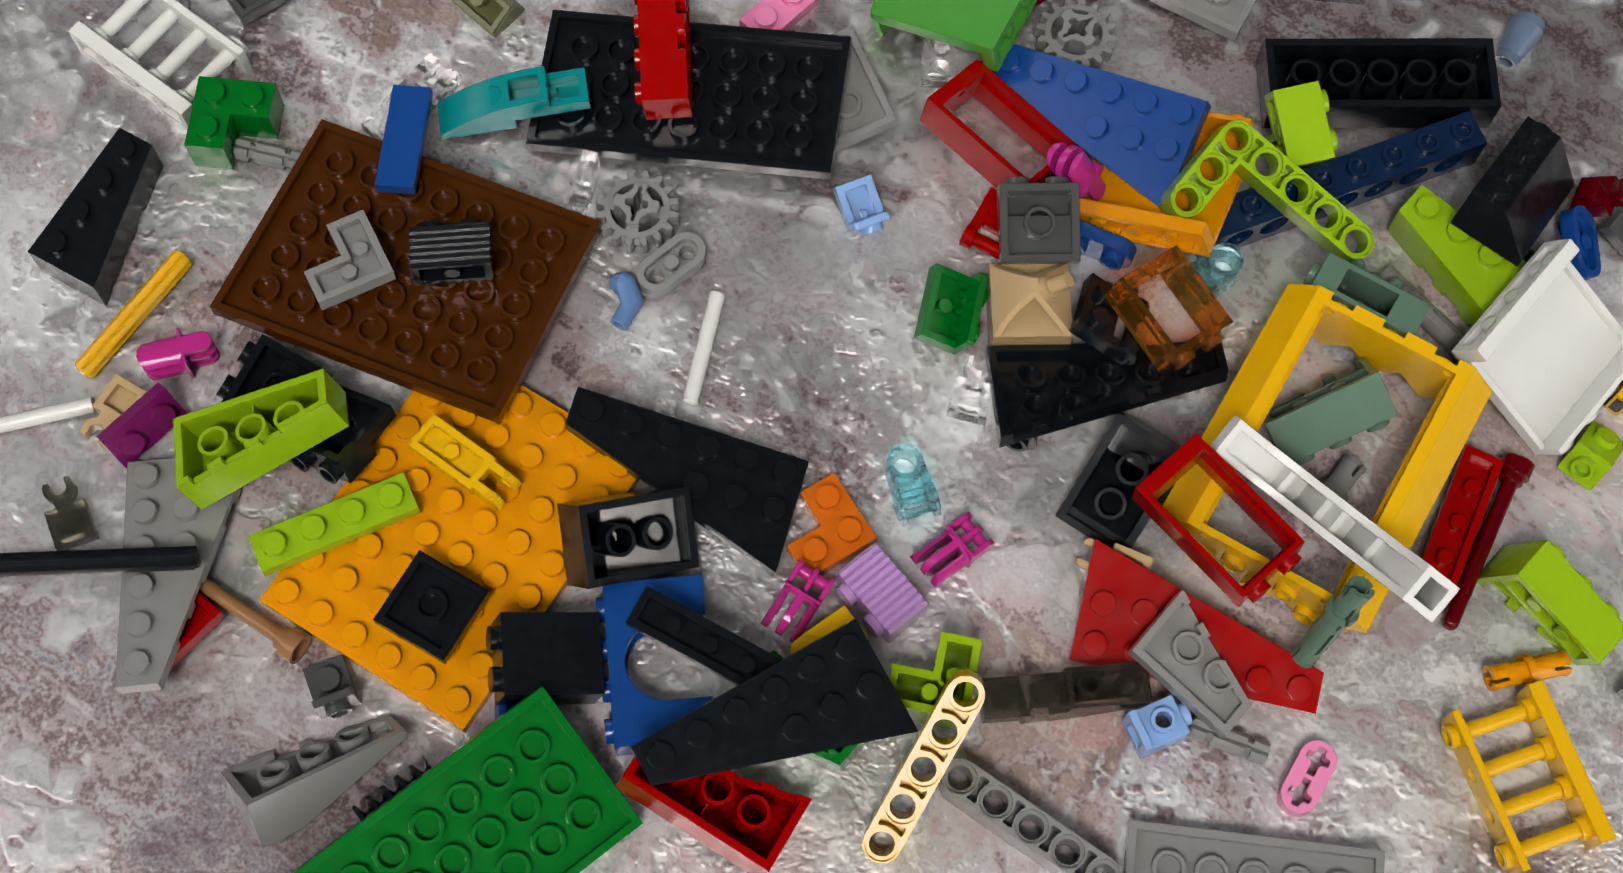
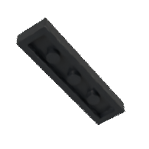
(698, 638)

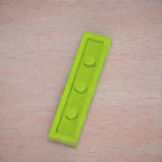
(334, 524)

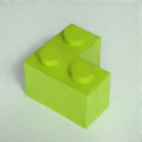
(1301, 124)
(922, 687)

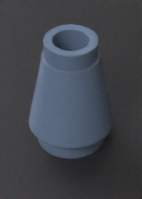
(1519, 38)

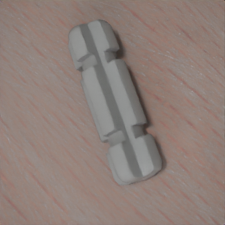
(265, 153)
(1235, 742)

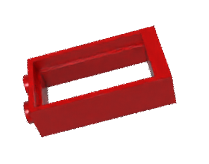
(1004, 103)
(1178, 464)

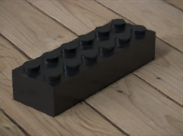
(1387, 78)

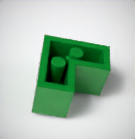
(226, 111)

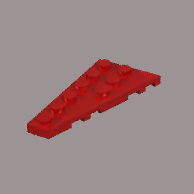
(1126, 598)

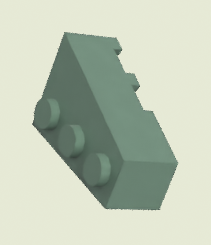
(1330, 413)

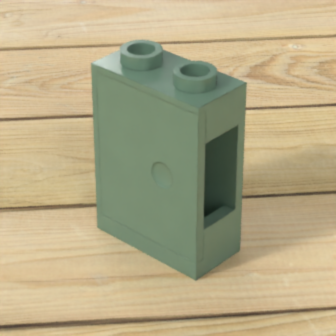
(1367, 289)

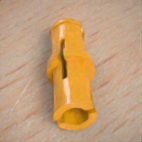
(1526, 670)

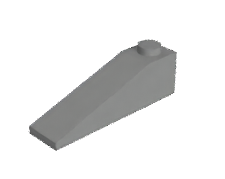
(292, 789)

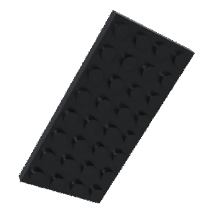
(757, 98)

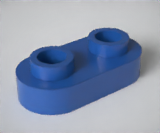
(1580, 226)
(1106, 247)

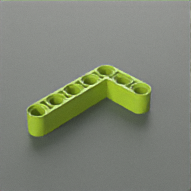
(1270, 187)

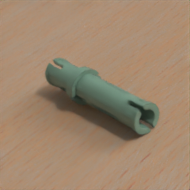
(1339, 613)

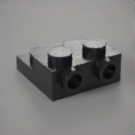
(264, 366)
(349, 450)

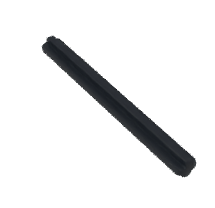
(100, 561)

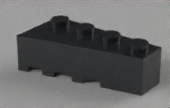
(100, 218)

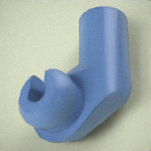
(630, 299)

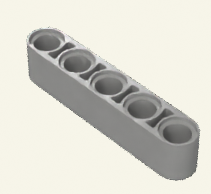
(1019, 810)

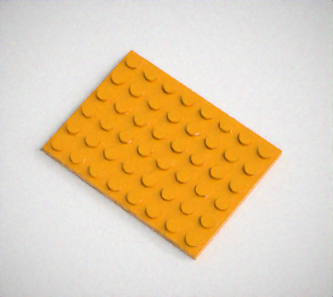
(504, 550)

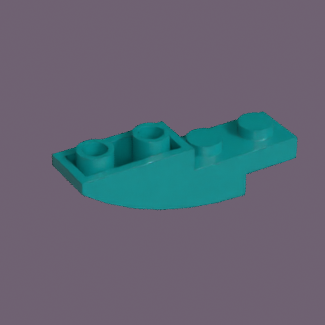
(512, 97)

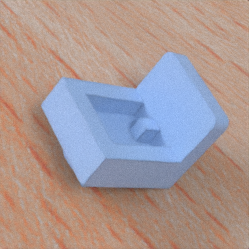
(860, 205)

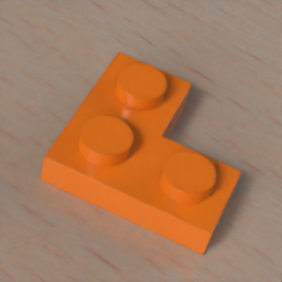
(840, 531)

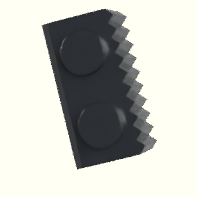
(451, 252)

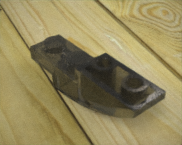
(1066, 694)

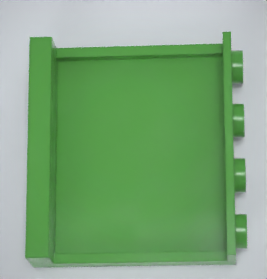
(973, 25)

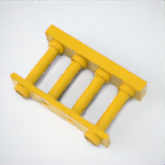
(1551, 746)

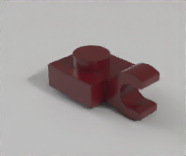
(1599, 194)

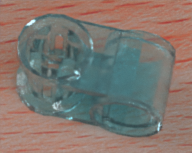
(1216, 279)
(913, 491)

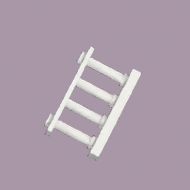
(153, 83)

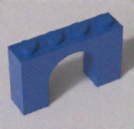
(633, 712)

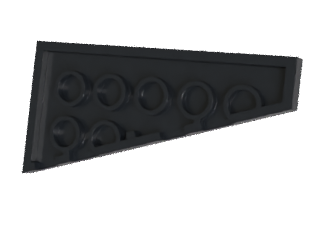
(1071, 384)
(734, 484)
(802, 705)

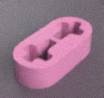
(1315, 784)

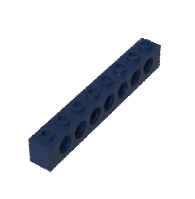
(1363, 176)

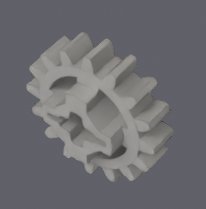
(1076, 33)
(625, 200)

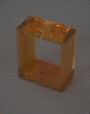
(1191, 293)

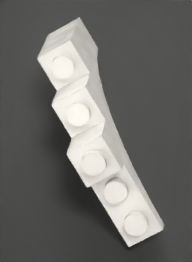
(1335, 519)

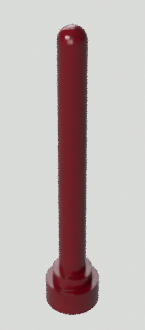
(1513, 474)

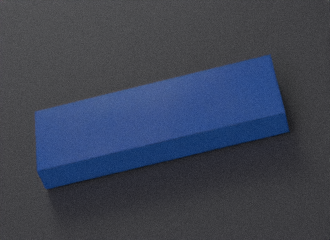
(404, 139)

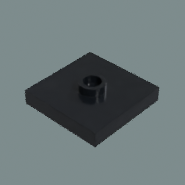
(432, 607)

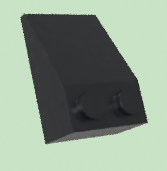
(1103, 494)
(627, 536)

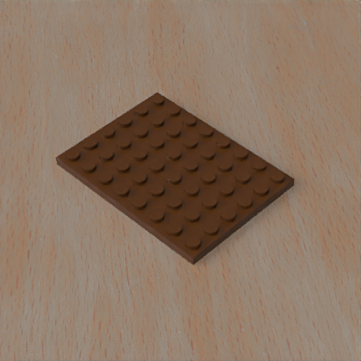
(450, 343)

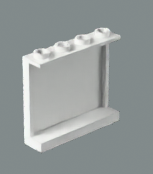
(1547, 350)

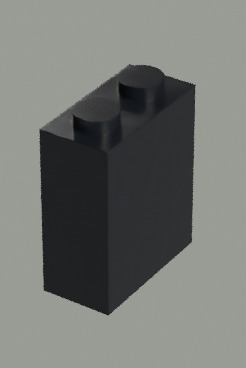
(546, 650)

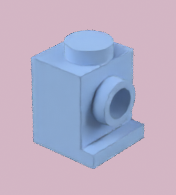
(1147, 735)

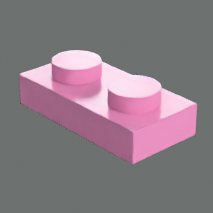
(777, 14)

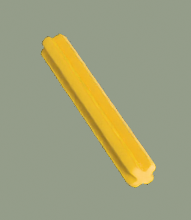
(133, 314)

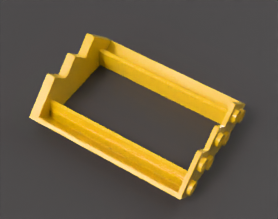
(1458, 402)

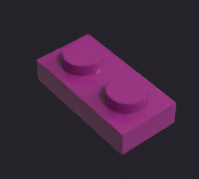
(141, 425)

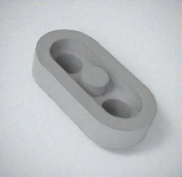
(668, 264)

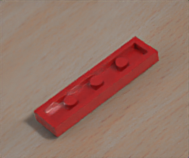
(1461, 512)

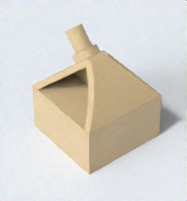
(1029, 304)

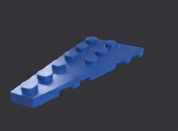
(1121, 122)

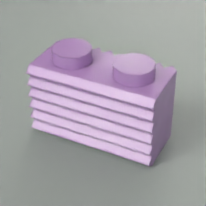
(880, 593)

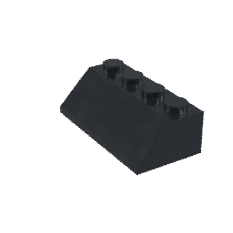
(1518, 193)

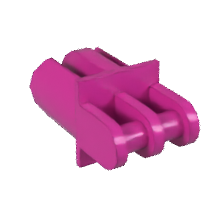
(1077, 166)
(177, 355)
(954, 548)
(800, 597)

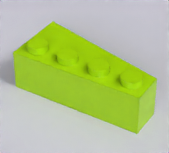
(1455, 261)
(253, 434)

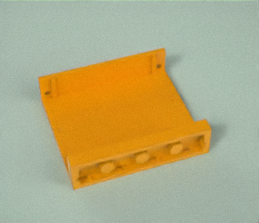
(1142, 222)

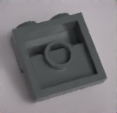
(1038, 221)

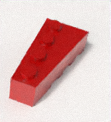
(663, 58)
(724, 812)

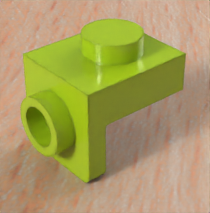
(1592, 455)

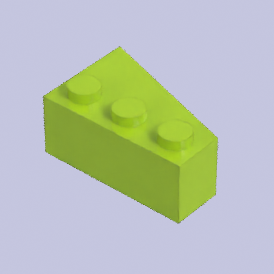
(1557, 598)

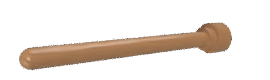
(289, 642)

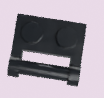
(1097, 320)

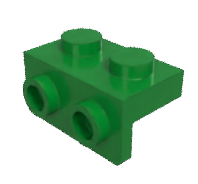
(951, 309)

